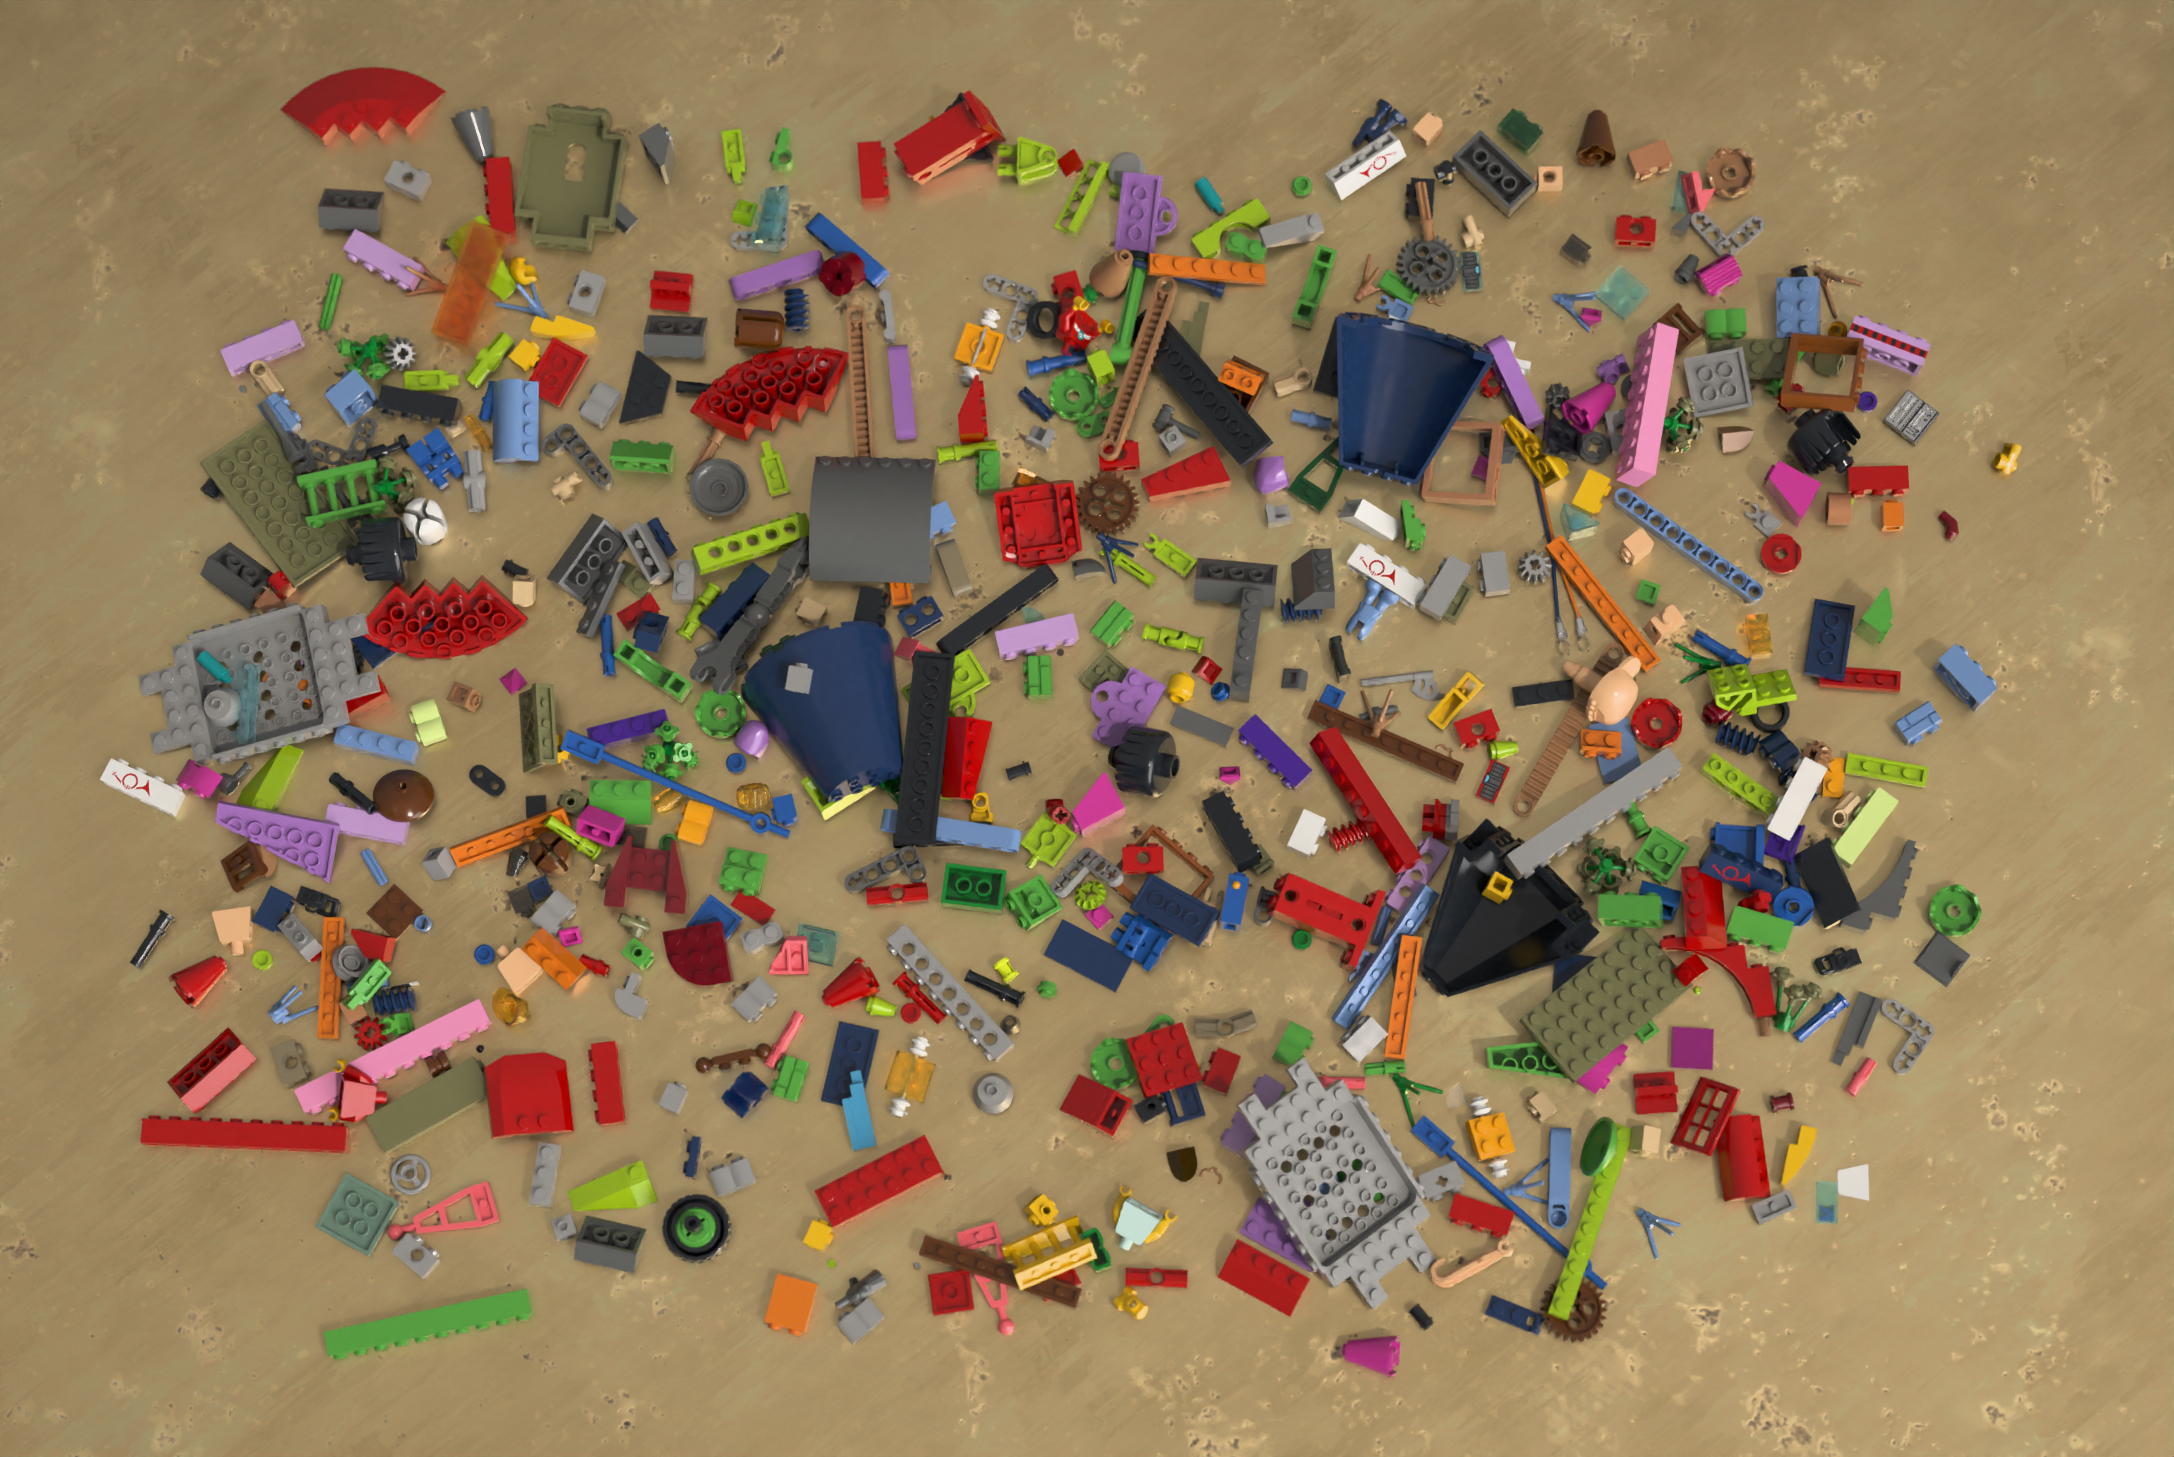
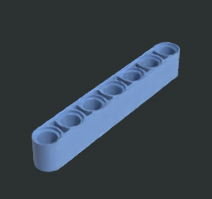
(965, 832)

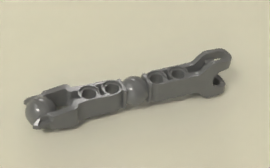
(789, 572)

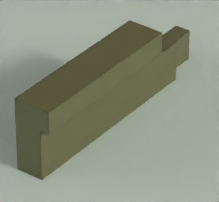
(1194, 331)

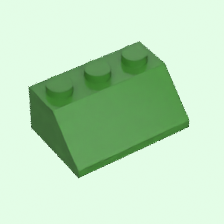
(642, 456)
(1877, 619)
(624, 798)
(1630, 910)
(1759, 929)

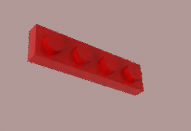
(1866, 680)

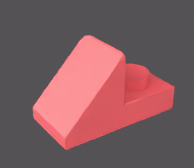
(1695, 197)
(907, 648)

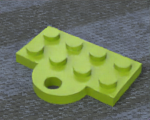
(967, 680)

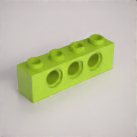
(1739, 785)

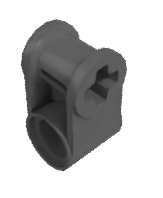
(1263, 897)

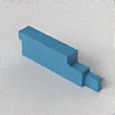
(858, 1114)

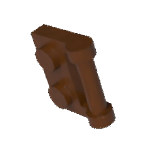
(1684, 339)
(239, 861)

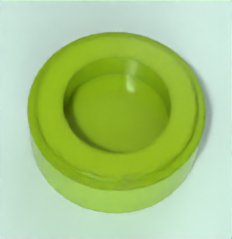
(262, 960)

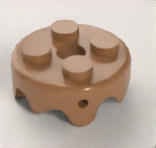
(1734, 160)

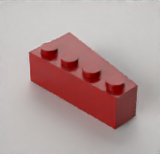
(1191, 475)
(964, 756)

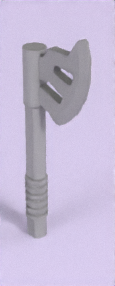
(1417, 676)

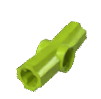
(489, 359)

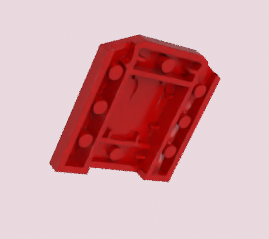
(1038, 523)
(528, 1095)

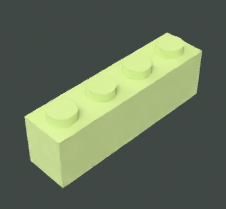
(1864, 826)

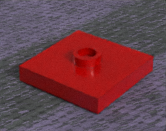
(951, 1292)

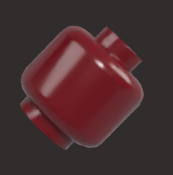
(1714, 714)

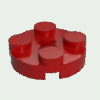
(1772, 546)

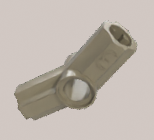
(1238, 1023)

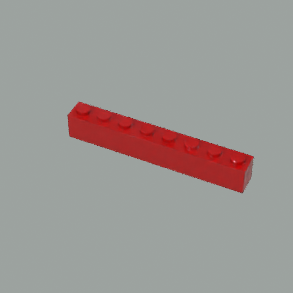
(1365, 800)

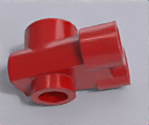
(1757, 902)

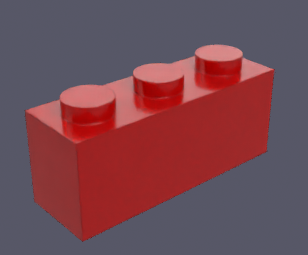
(872, 172)
(1877, 480)
(1480, 1216)

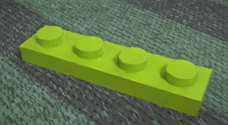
(1886, 770)

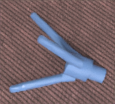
(1568, 301)
(535, 306)
(1519, 1188)
(1650, 1221)

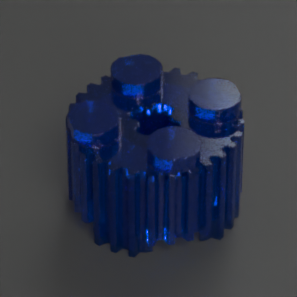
(744, 1093)

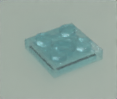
(1622, 293)

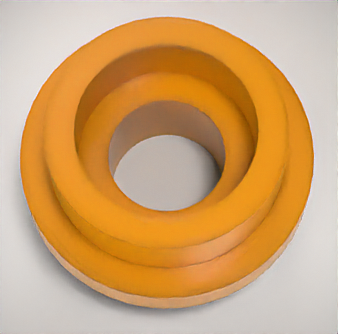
(1833, 329)

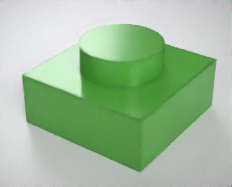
(1647, 592)

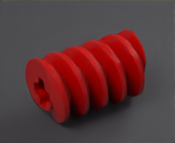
(1347, 835)

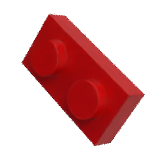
(630, 615)

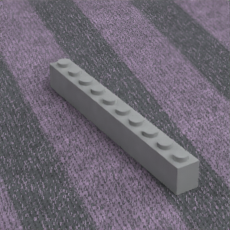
(1593, 813)

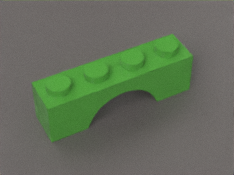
(1314, 286)
(653, 672)

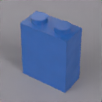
(1234, 902)

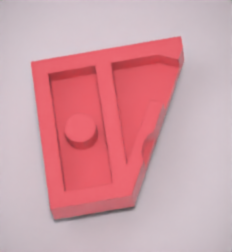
(791, 957)

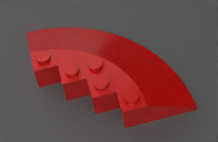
(362, 100)
(770, 388)
(466, 619)

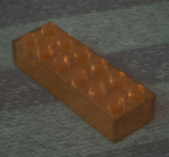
(471, 283)

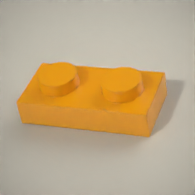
(1834, 779)

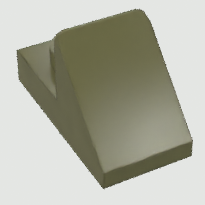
(635, 580)

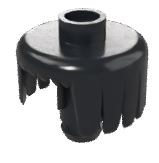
(1822, 439)
(383, 550)
(1146, 761)

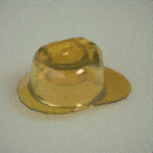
(509, 1007)

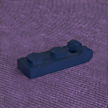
(1514, 1315)

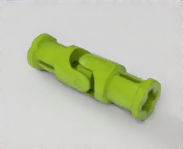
(692, 617)
(1184, 639)

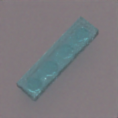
(249, 705)

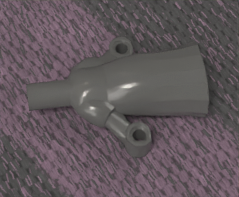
(863, 1288)

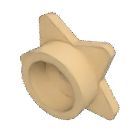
(598, 869)

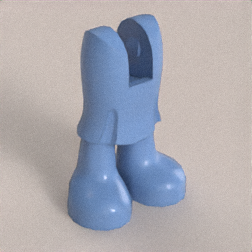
(1368, 614)

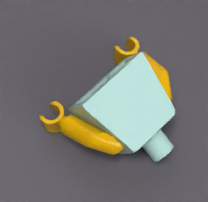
(1136, 1221)

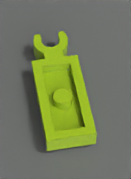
(1171, 555)

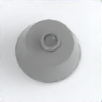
(222, 707)
(993, 1093)

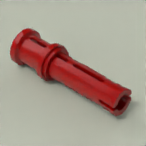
(913, 991)

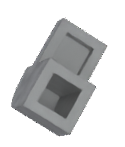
(627, 1001)

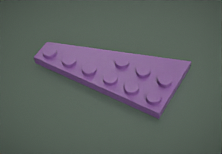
(292, 837)

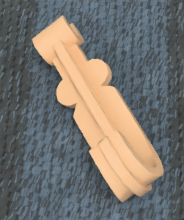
(1470, 1267)

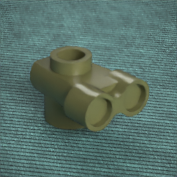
(638, 925)

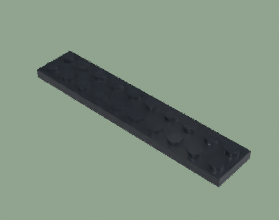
(1207, 396)
(924, 749)

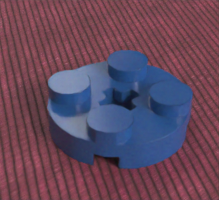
(1794, 894)

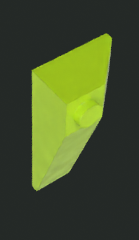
(504, 282)
(272, 780)
(620, 1189)

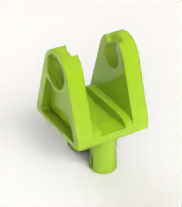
(1030, 160)

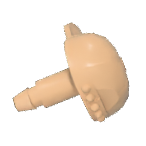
(1610, 695)

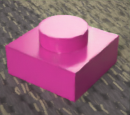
(1480, 468)
(1099, 916)

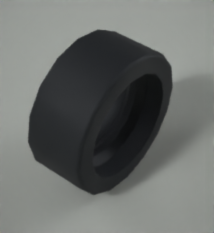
(1033, 319)
(1770, 728)

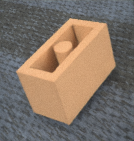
(1636, 547)

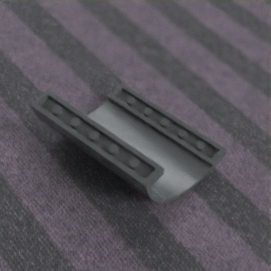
(871, 519)

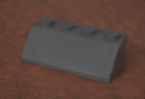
(586, 557)
(1226, 580)

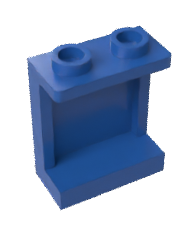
(1741, 839)

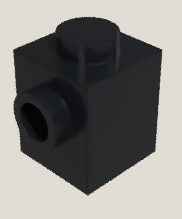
(1150, 1109)

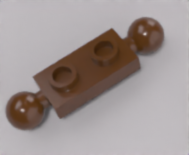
(725, 1061)

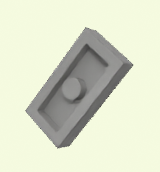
(1773, 1207)

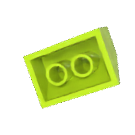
(829, 809)

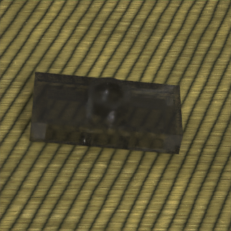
(639, 834)

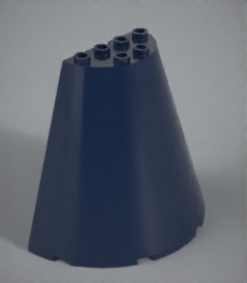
(1400, 392)
(849, 721)

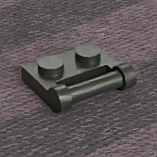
(1338, 659)

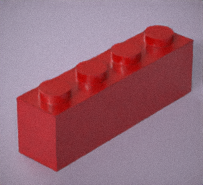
(500, 194)
(607, 1083)

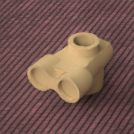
(1472, 235)
(563, 486)

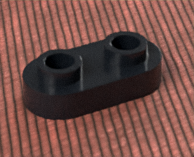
(487, 780)

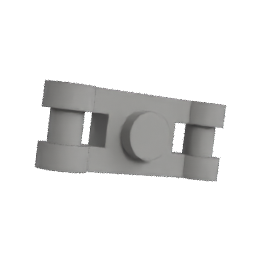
(888, 316)

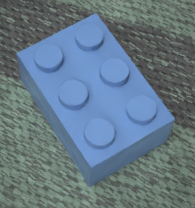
(1798, 306)
(351, 397)
(1965, 677)

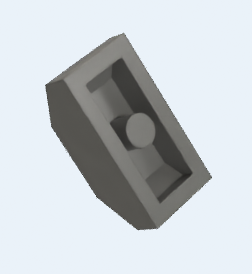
(1509, 447)

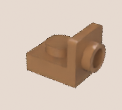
(464, 696)

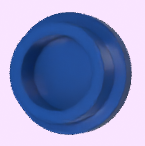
(1220, 691)
(736, 763)
(484, 954)

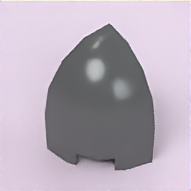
(1087, 568)

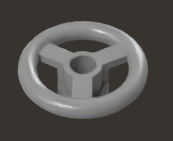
(403, 1174)

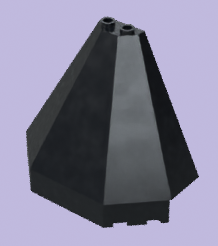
(1486, 941)

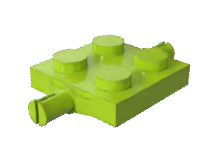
(1047, 841)

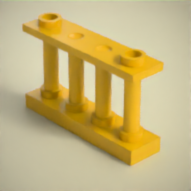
(1051, 1264)

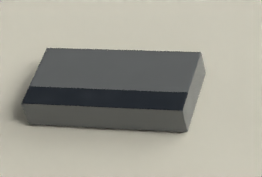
(625, 219)

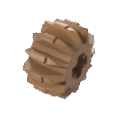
(1818, 752)

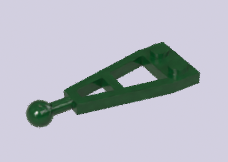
(1309, 492)

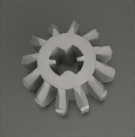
(397, 346)
(1527, 563)

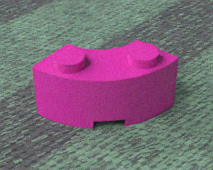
(198, 778)
(1598, 1075)

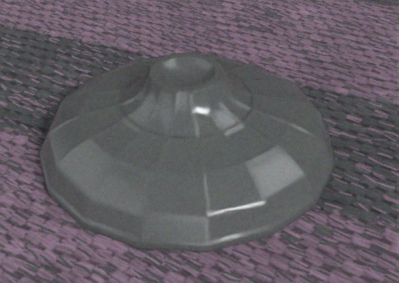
(718, 487)

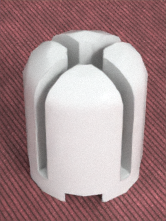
(425, 521)

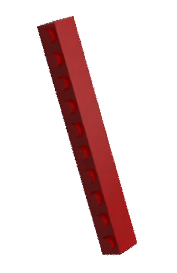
(245, 1135)

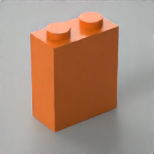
(791, 1304)

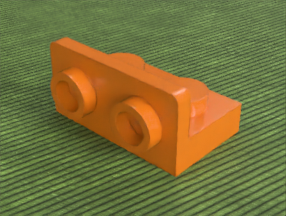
(1240, 377)
(1600, 743)

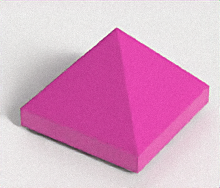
(1591, 316)
(513, 681)
(1229, 774)
(570, 936)

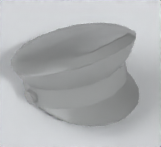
(1125, 163)
(349, 963)

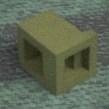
(1266, 862)

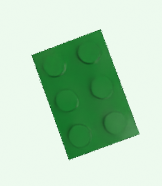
(974, 888)

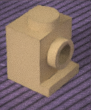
(1541, 1106)

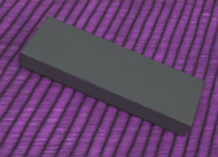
(1201, 726)

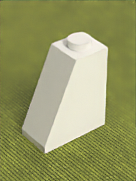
(1370, 519)

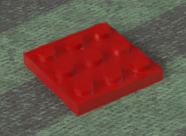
(1163, 1060)

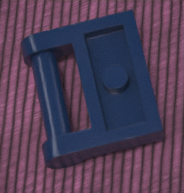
(1190, 1104)

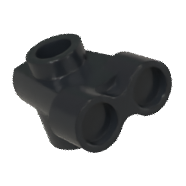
(1445, 172)

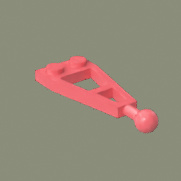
(482, 1202)
(978, 1238)

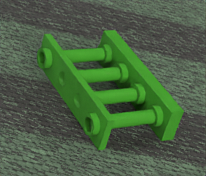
(329, 478)

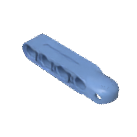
(1559, 1177)

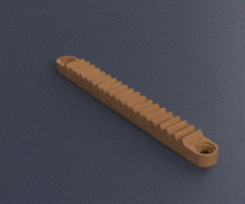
(1138, 368)
(860, 384)
(1562, 738)

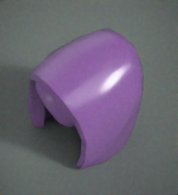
(1270, 474)
(752, 738)

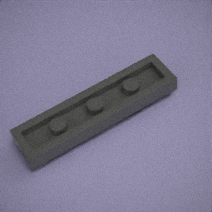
(600, 598)

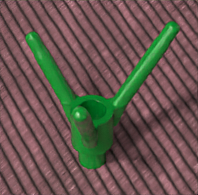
(1704, 663)
(1405, 1087)

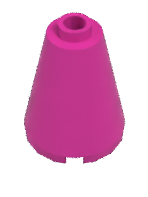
(1589, 406)
(1374, 1353)

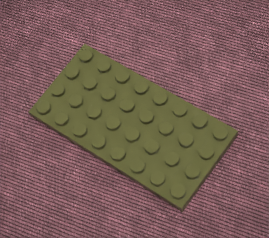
(267, 497)
(1605, 1003)

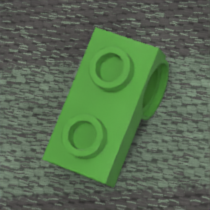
(782, 140)

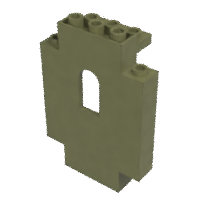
(567, 210)

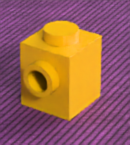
(525, 355)
(1498, 887)
(819, 1235)

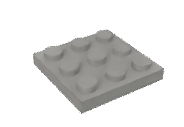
(1718, 382)

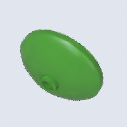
(1599, 1147)

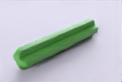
(330, 301)

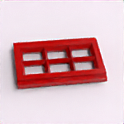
(1720, 1121)

